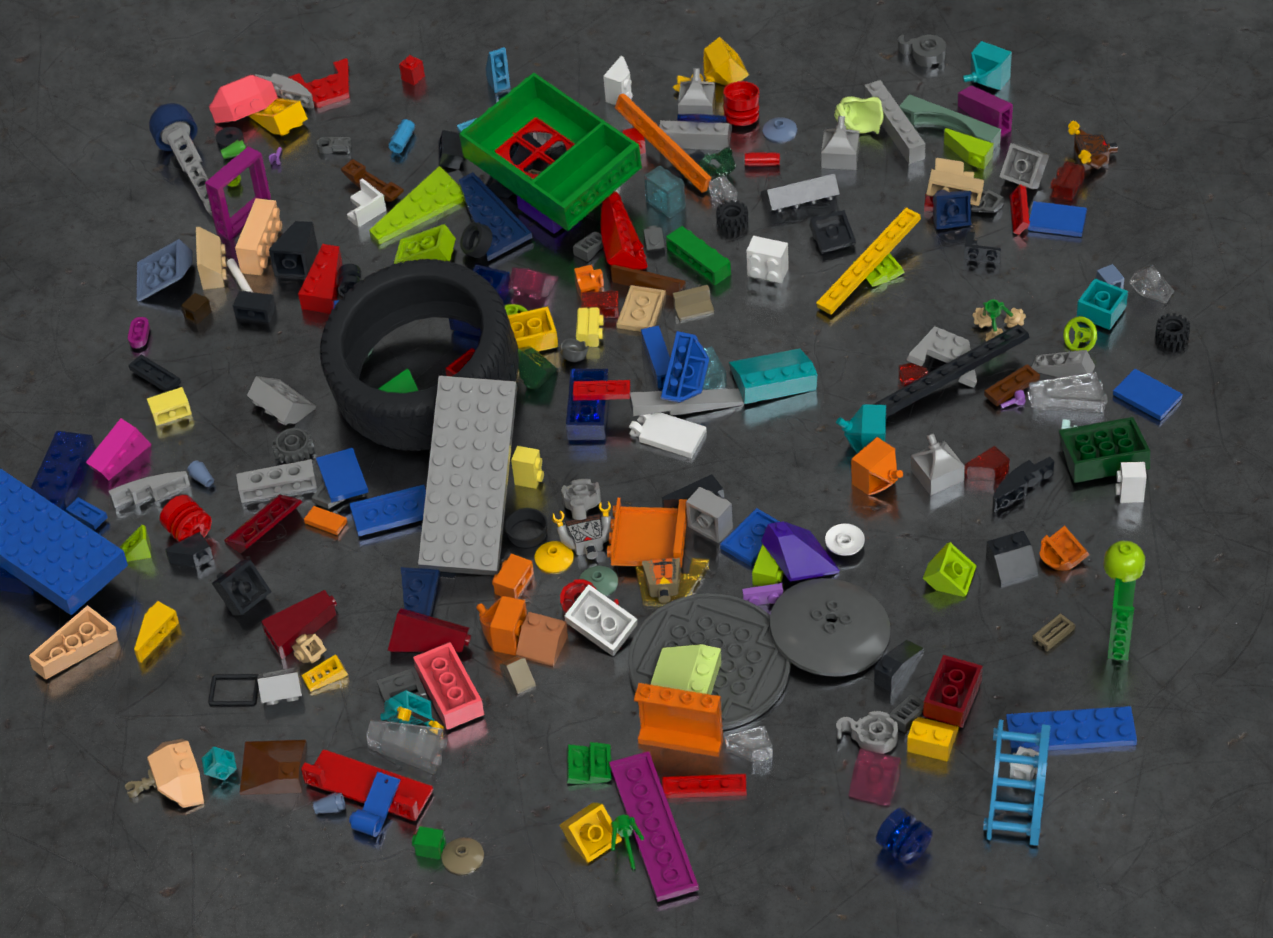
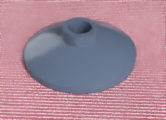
(779, 129)

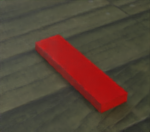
(704, 786)

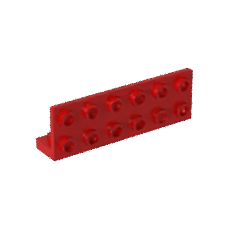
(355, 778)

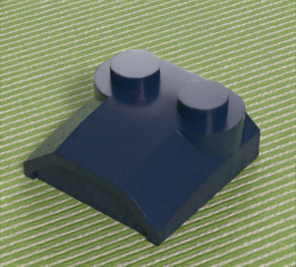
(952, 209)

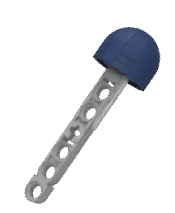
(174, 129)

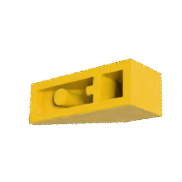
(155, 627)

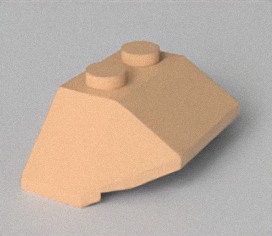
(176, 773)

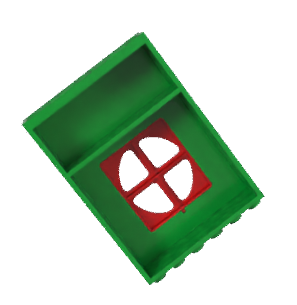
(580, 179)

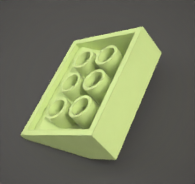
(688, 668)

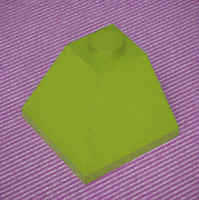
(950, 571)

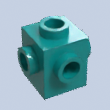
(219, 763)

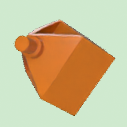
(875, 467)
(503, 623)

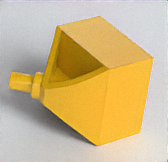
(722, 63)

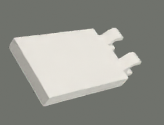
(668, 433)

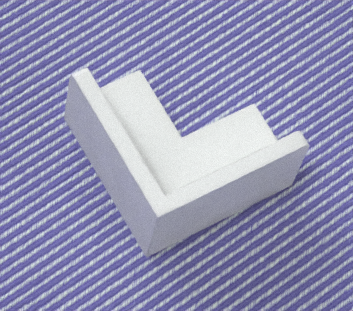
(369, 204)

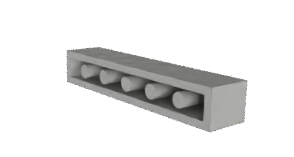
(897, 124)

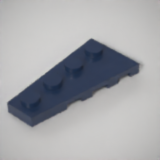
(419, 589)

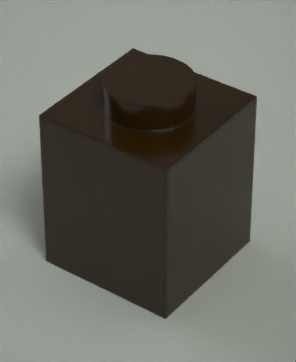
(196, 308)

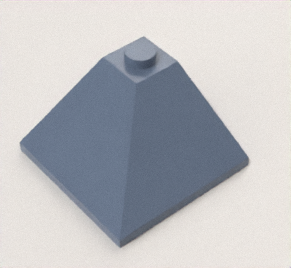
(162, 268)

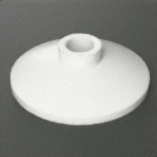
(844, 539)

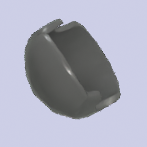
(573, 350)

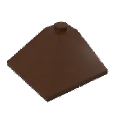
(273, 767)

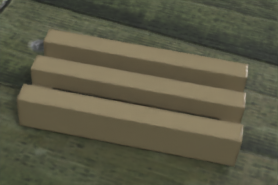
(1060, 632)

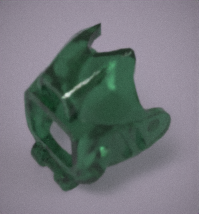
(726, 160)

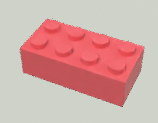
(448, 686)

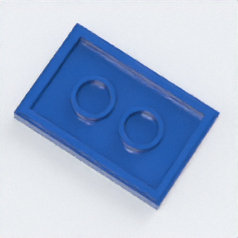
(1057, 219)
(1147, 394)
(342, 475)
(746, 539)

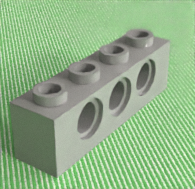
(276, 480)

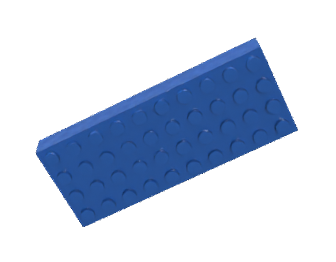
(53, 548)

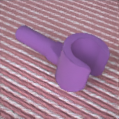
(275, 156)
(1019, 399)

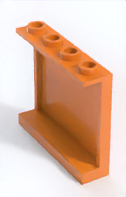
(646, 534)
(679, 719)

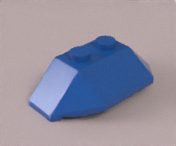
(686, 369)

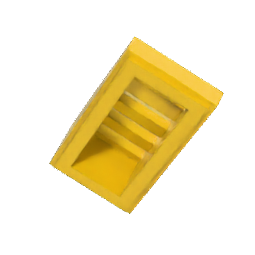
(333, 676)

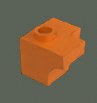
(588, 279)

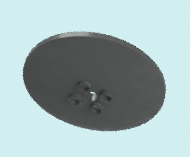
(825, 647)

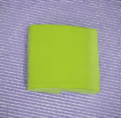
(886, 271)

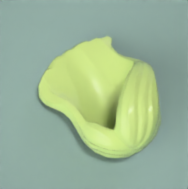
(861, 114)

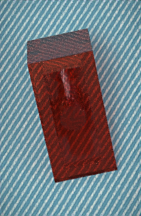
(988, 465)

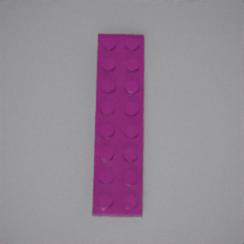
(662, 845)

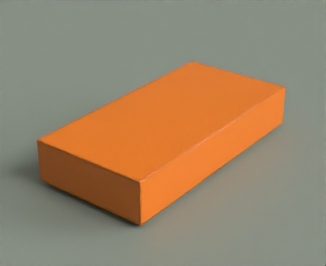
(325, 520)

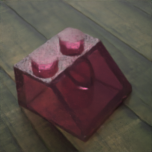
(531, 282)
(875, 777)

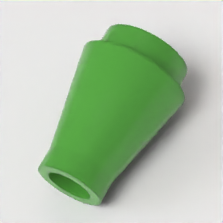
(233, 149)

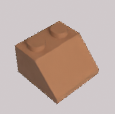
(542, 639)

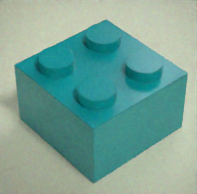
(1102, 303)

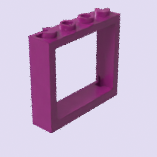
(224, 224)

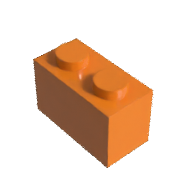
(513, 576)

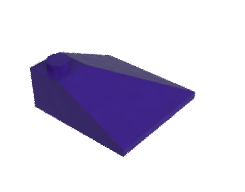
(797, 551)

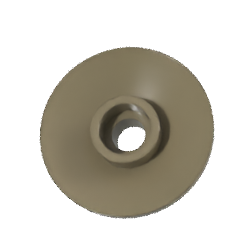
(464, 862)

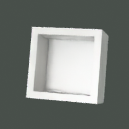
(767, 259)

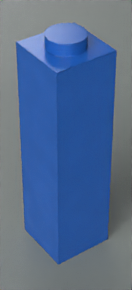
(656, 353)

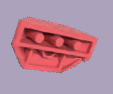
(242, 98)

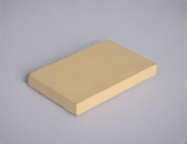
(641, 308)

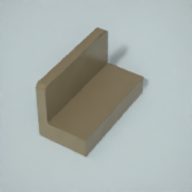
(693, 302)

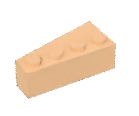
(73, 642)

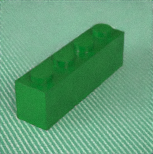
(698, 255)

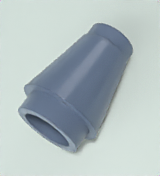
(200, 473)
(330, 804)

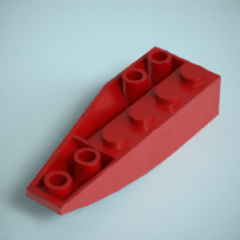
(619, 236)

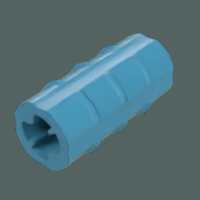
(401, 136)

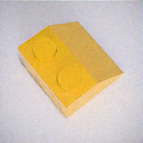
(931, 738)
(590, 831)

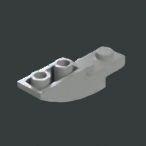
(290, 89)

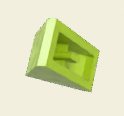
(137, 545)

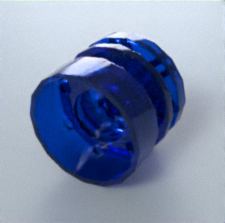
(904, 836)

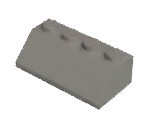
(698, 134)

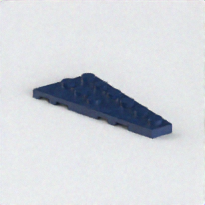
(491, 212)

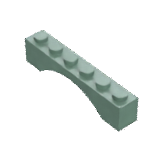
(924, 112)

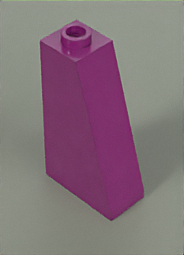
(986, 108)

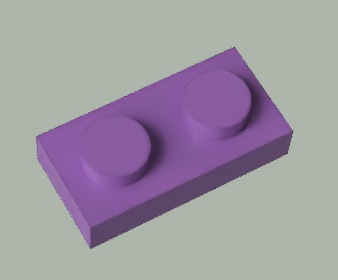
(763, 594)

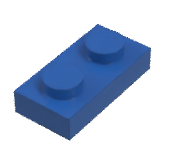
(86, 513)

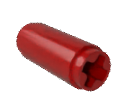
(762, 159)

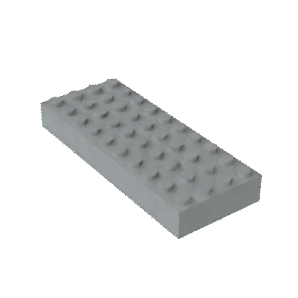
(468, 475)

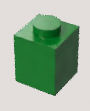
(429, 842)

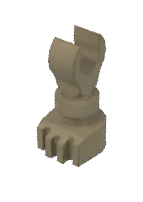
(139, 786)

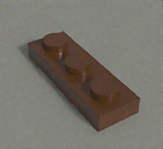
(1008, 386)

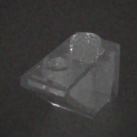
(1151, 284)

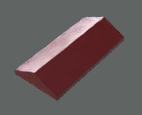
(262, 522)

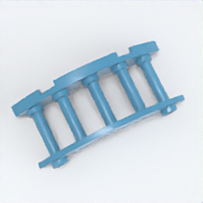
(1036, 785)

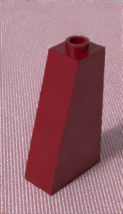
(299, 619)
(423, 633)

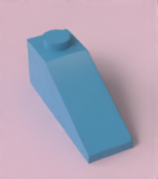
(497, 70)

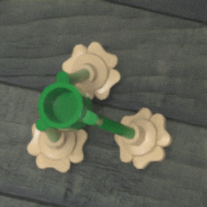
(990, 311)

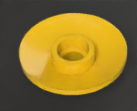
(553, 557)

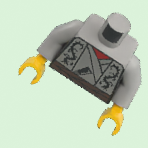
(585, 535)

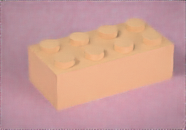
(258, 236)

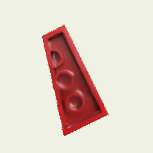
(321, 283)

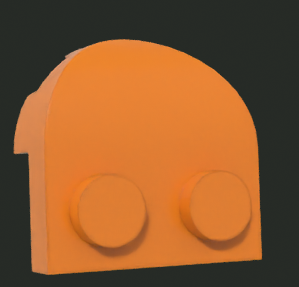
(1062, 550)

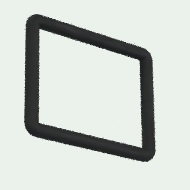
(233, 702)

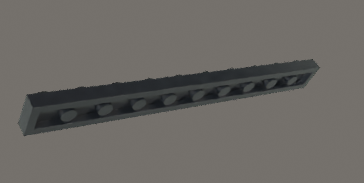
(953, 369)

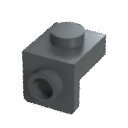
(654, 238)

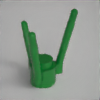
(624, 826)

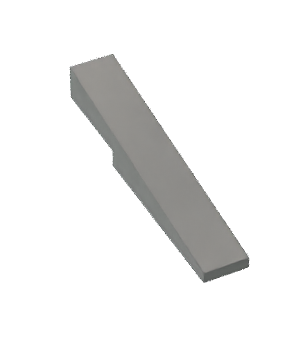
(651, 402)

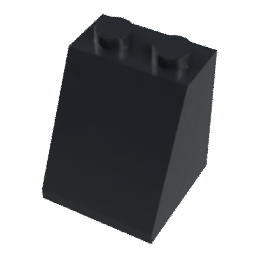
(294, 250)

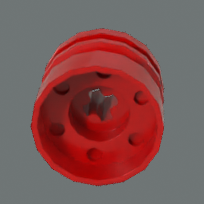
(741, 103)
(184, 518)

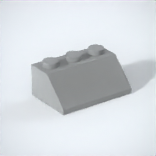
(279, 400)

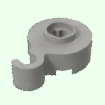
(581, 497)
(873, 732)

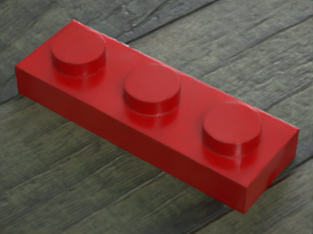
(1019, 209)
(601, 390)

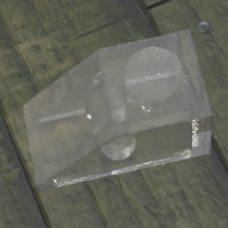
(750, 744)

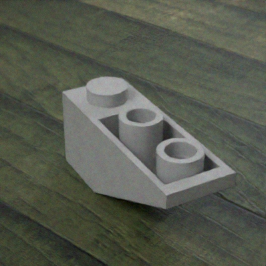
(1064, 364)

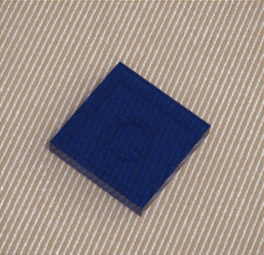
(701, 118)

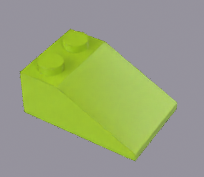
(429, 244)

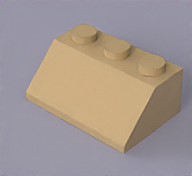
(210, 259)

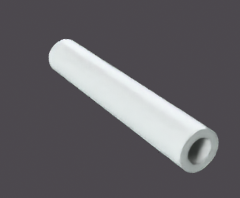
(238, 275)

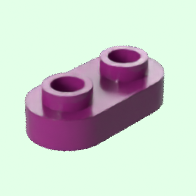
(138, 332)

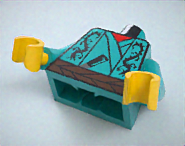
(409, 709)

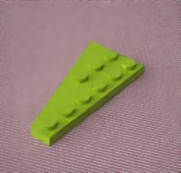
(426, 201)

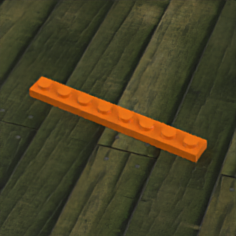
(663, 142)

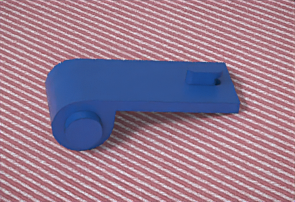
(376, 806)

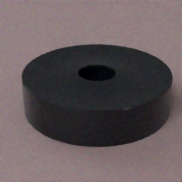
(227, 136)

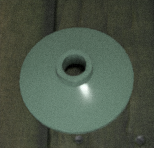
(602, 578)

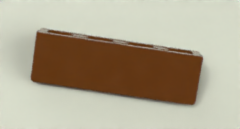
(646, 279)

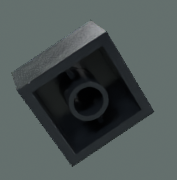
(241, 587)

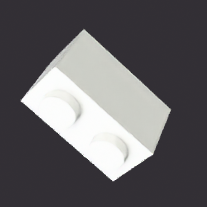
(1131, 482)

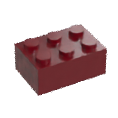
(952, 691)

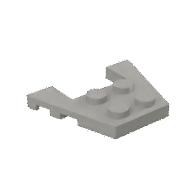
(944, 347)

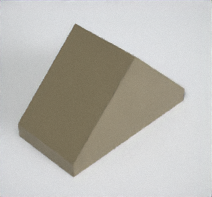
(518, 673)

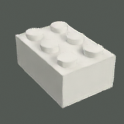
(600, 620)

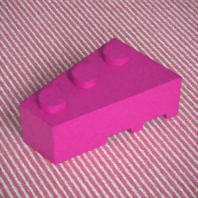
(117, 449)

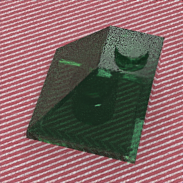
(534, 367)

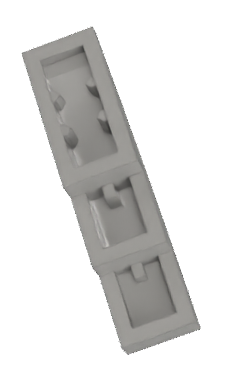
(145, 488)

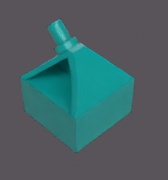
(989, 66)
(865, 426)

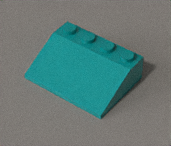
(774, 375)

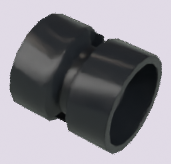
(347, 277)

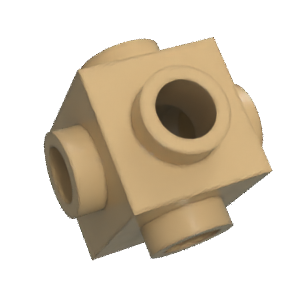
(313, 650)

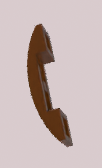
(356, 171)

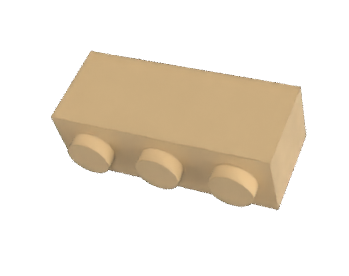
(952, 182)

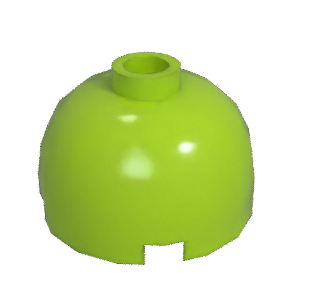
(1124, 561)

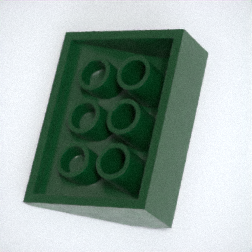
(1101, 447)

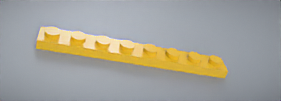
(868, 261)

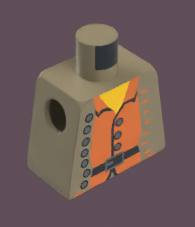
(662, 577)

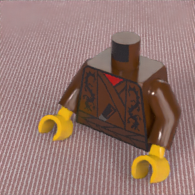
(1091, 149)

